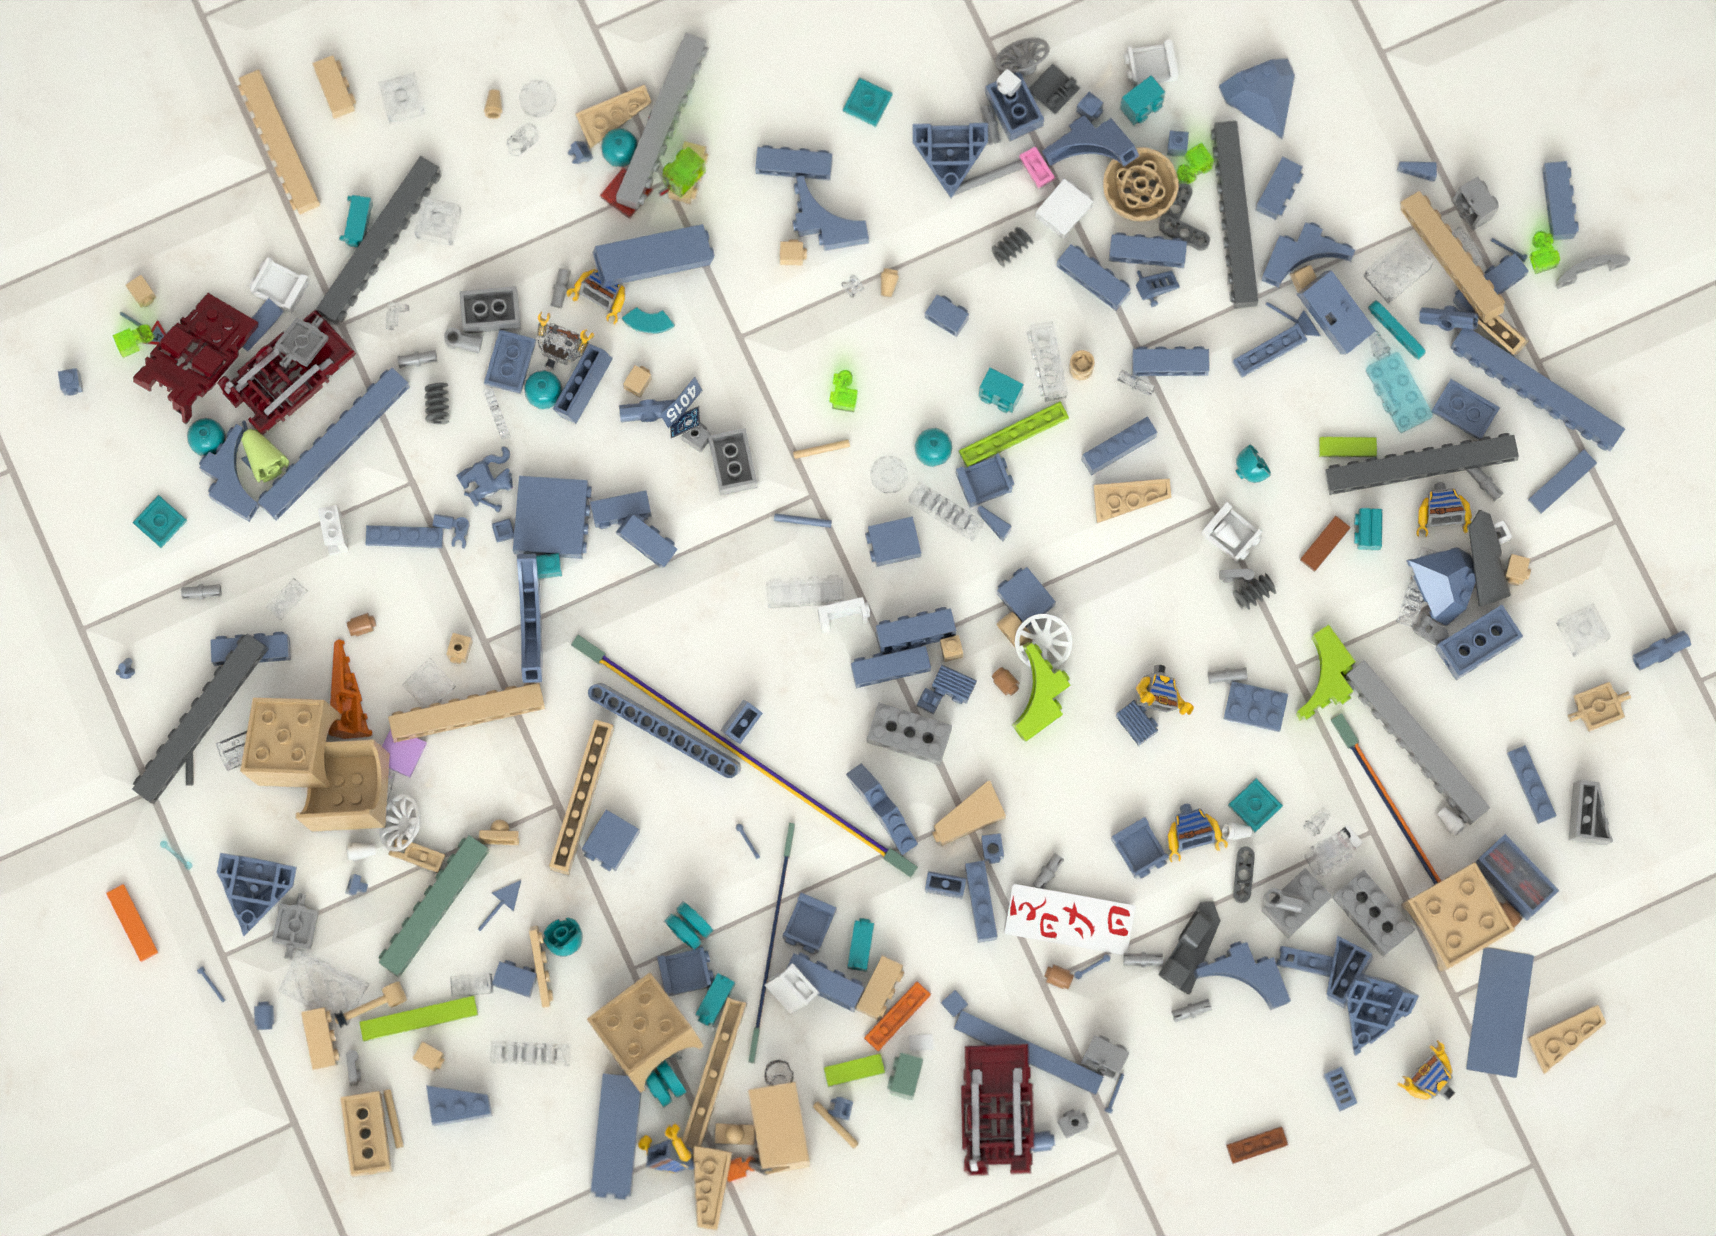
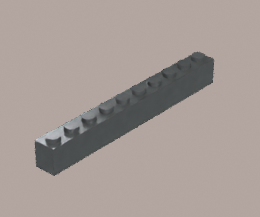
(1235, 214)
(379, 240)
(1421, 464)
(200, 718)

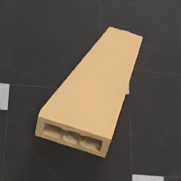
(971, 815)

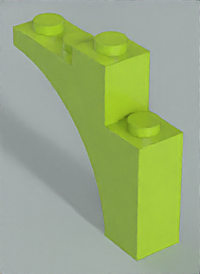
(1333, 662)
(1045, 686)

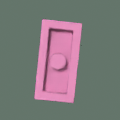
(1036, 167)

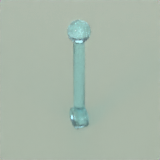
(188, 865)

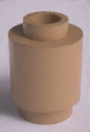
(361, 624)
(1005, 681)
(1512, 914)
(1058, 976)

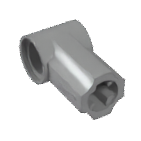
(465, 340)
(1286, 901)

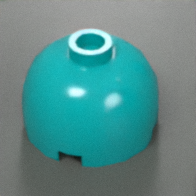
(618, 147)
(543, 389)
(205, 436)
(933, 447)
(1251, 465)
(563, 937)

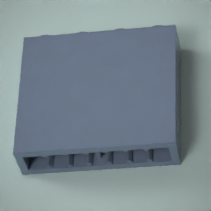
(551, 516)

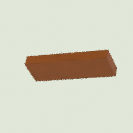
(1325, 543)
(1257, 1145)

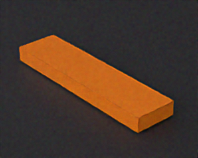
(132, 923)
(897, 1016)

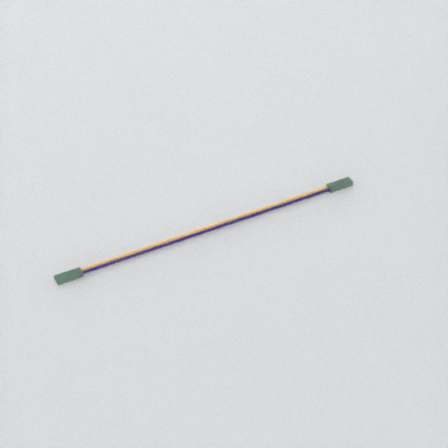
(891, 856)

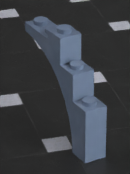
(530, 618)

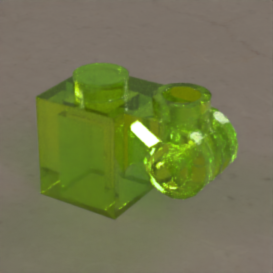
(1199, 161)
(1546, 257)
(128, 340)
(843, 397)

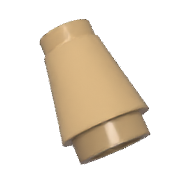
(493, 104)
(888, 281)

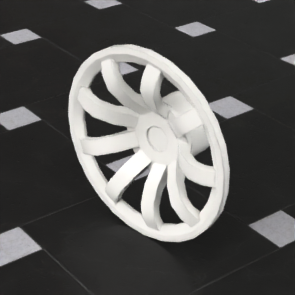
(1044, 638)
(405, 823)

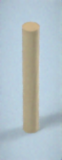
(821, 449)
(393, 1119)
(835, 1124)

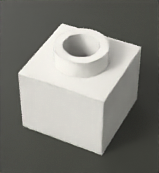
(1008, 83)
(1503, 531)

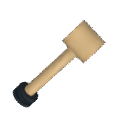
(392, 995)

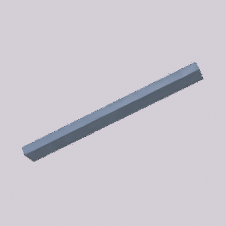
(1038, 1056)

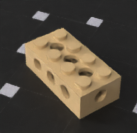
(378, 1140)

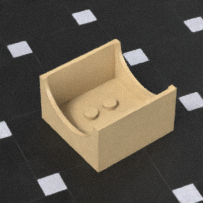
(287, 742)
(356, 790)
(1459, 916)
(642, 1029)
(779, 1128)

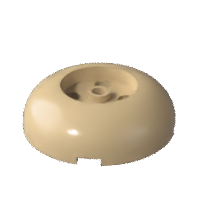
(1150, 166)

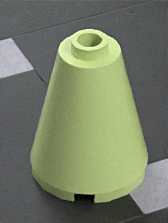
(263, 456)

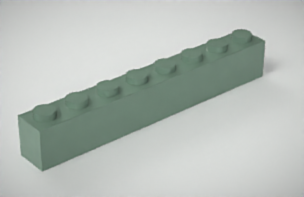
(434, 905)

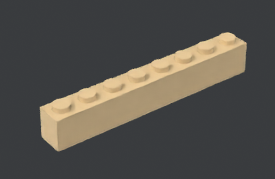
(279, 142)
(1452, 256)
(466, 712)
(581, 797)

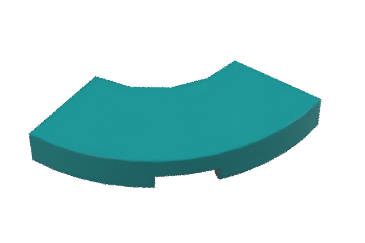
(648, 323)

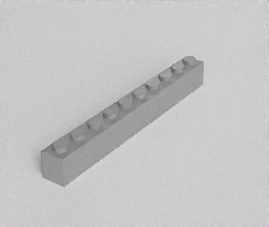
(661, 121)
(1417, 743)

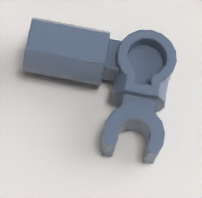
(448, 522)

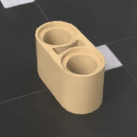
(1009, 627)

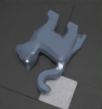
(482, 476)

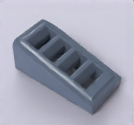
(1423, 170)
(1146, 288)
(997, 525)
(1339, 1071)

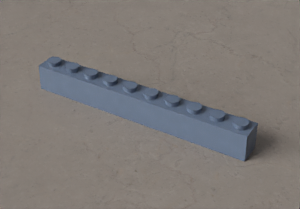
(1537, 388)
(333, 444)

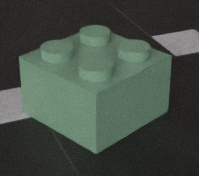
(906, 1076)

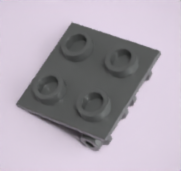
(1054, 88)

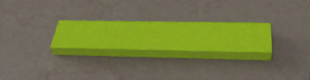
(1013, 434)
(418, 1018)

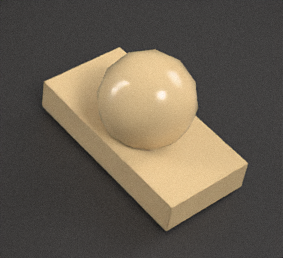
(499, 834)
(734, 1134)

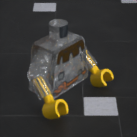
(560, 343)

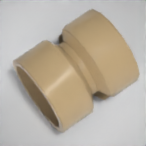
(1081, 365)

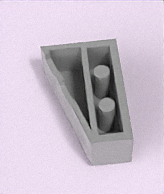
(1588, 816)

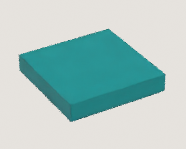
(867, 102)
(159, 521)
(1255, 805)

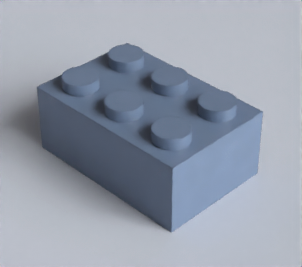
(1015, 113)

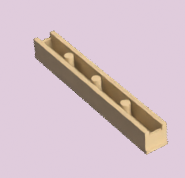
(714, 1073)

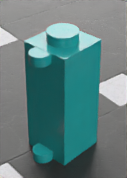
(357, 220)
(861, 945)
(715, 1000)

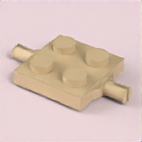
(1599, 706)

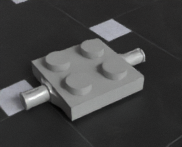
(301, 342)
(295, 926)

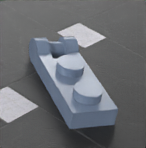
(1305, 961)

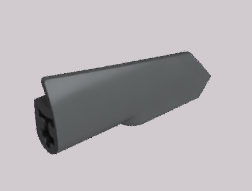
(1488, 570)
(1191, 948)

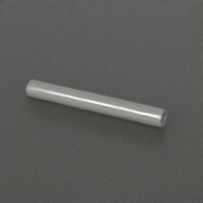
(989, 176)

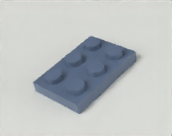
(510, 361)
(1465, 409)
(1255, 706)

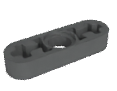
(1249, 881)

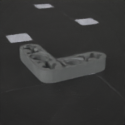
(1175, 218)

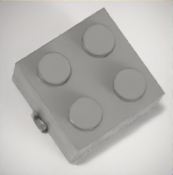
(1475, 202)
(1106, 1056)

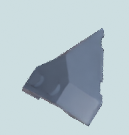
(1262, 93)
(950, 150)
(1445, 582)
(253, 886)
(1375, 1007)

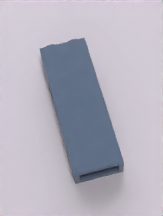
(653, 255)
(616, 1137)

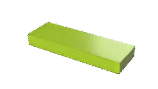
(1347, 446)
(854, 1070)

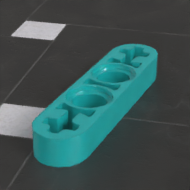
(1396, 330)

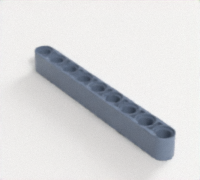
(654, 729)

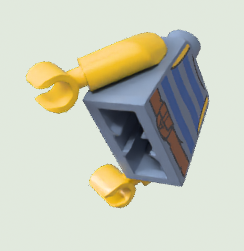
(1193, 830)
(669, 1155)

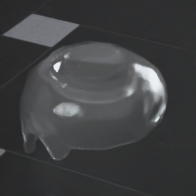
(778, 1073)

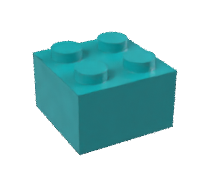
(1142, 101)
(1000, 391)

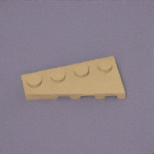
(611, 114)
(1124, 497)
(539, 960)
(1560, 1039)
(710, 1180)

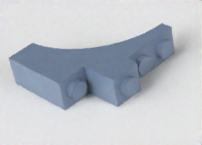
(1086, 139)
(814, 219)
(1310, 246)
(222, 468)
(882, 807)
(1240, 965)

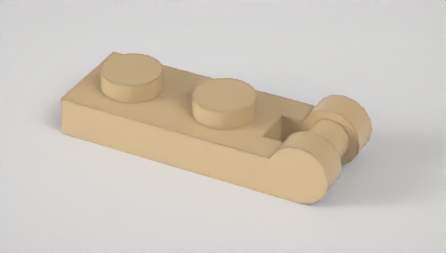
(420, 856)

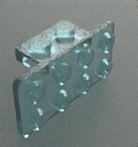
(1398, 392)

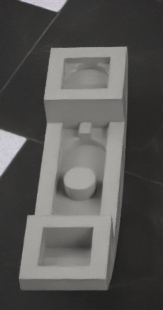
(1613, 261)

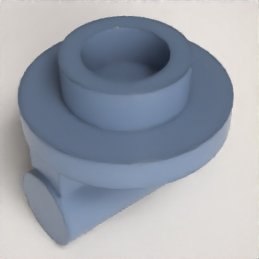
(125, 670)

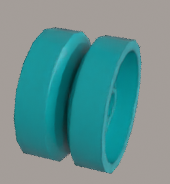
(690, 923)
(664, 1081)

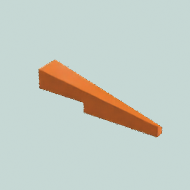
(346, 699)

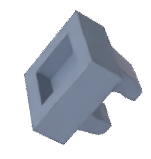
(581, 152)
(929, 700)
(355, 885)
(842, 1108)

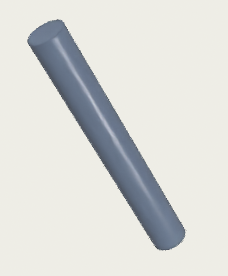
(802, 520)

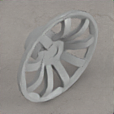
(1024, 62)

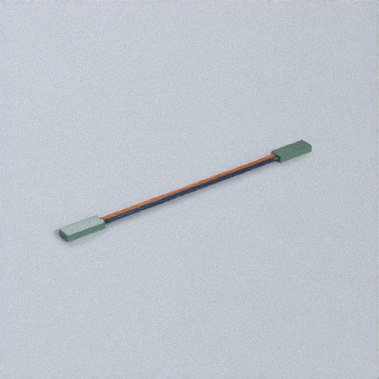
(1350, 740)
(756, 1032)

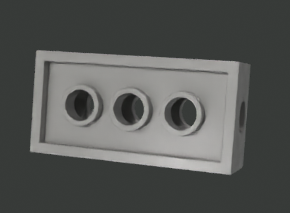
(905, 721)
(1368, 925)

